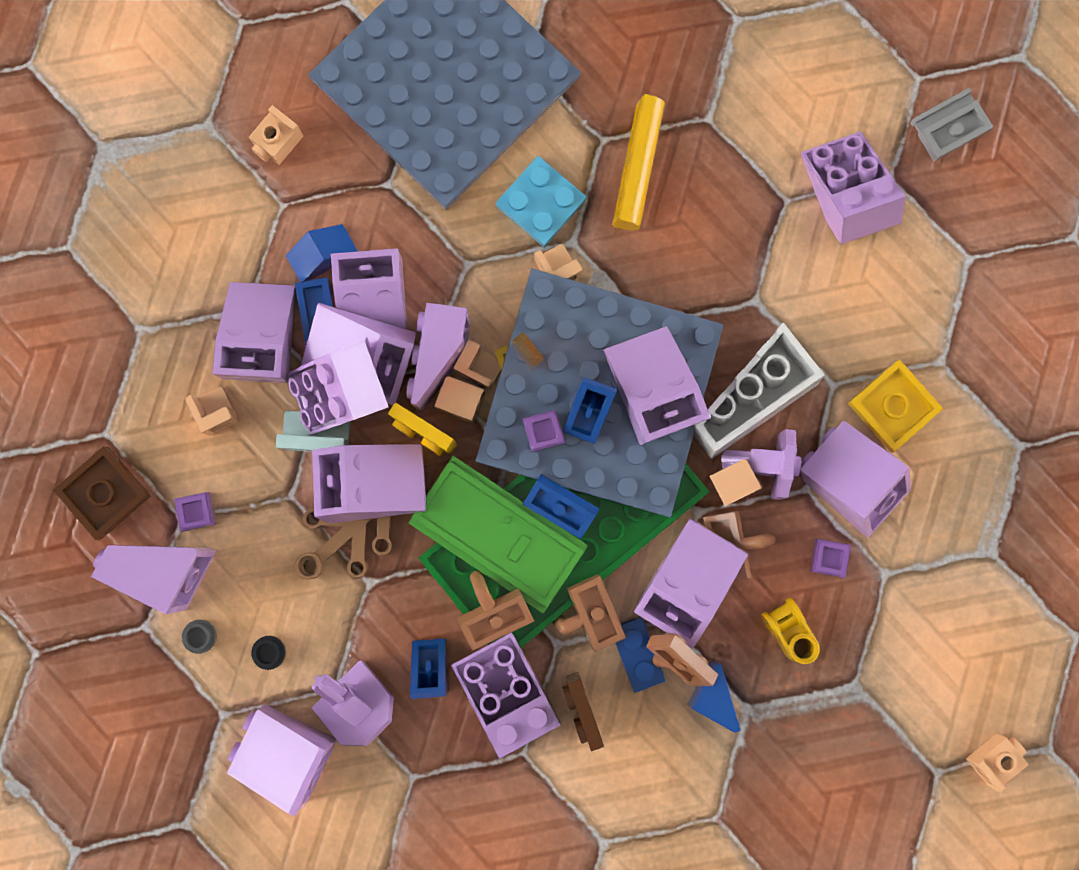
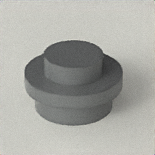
(199, 636)

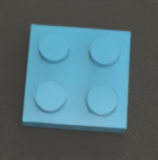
(541, 201)

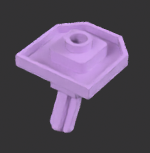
(779, 464)
(355, 706)

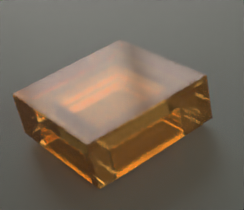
(528, 351)

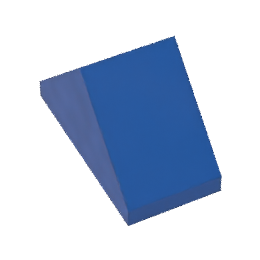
(314, 250)
(589, 410)
(429, 669)
(716, 701)

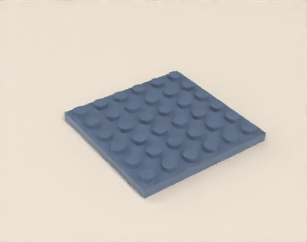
(444, 85)
(571, 329)

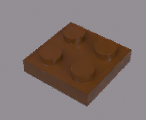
(101, 493)
(585, 723)

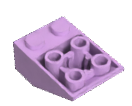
(853, 187)
(371, 285)
(255, 333)
(443, 338)
(386, 344)
(656, 385)
(337, 388)
(368, 481)
(691, 582)
(506, 695)

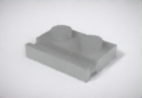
(951, 124)

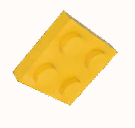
(895, 406)
(411, 424)

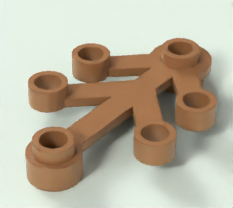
(351, 529)

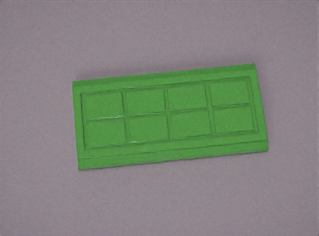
(498, 534)

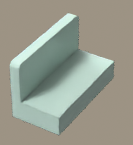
(297, 438)

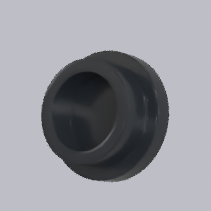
(268, 652)

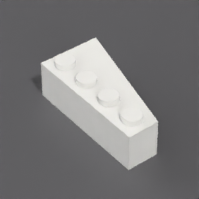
(762, 389)

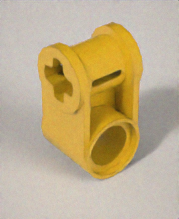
(790, 630)

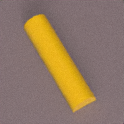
(638, 163)

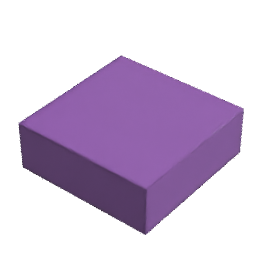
(543, 430)
(195, 511)
(830, 558)

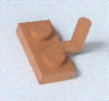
(730, 528)
(594, 614)
(493, 617)
(672, 652)

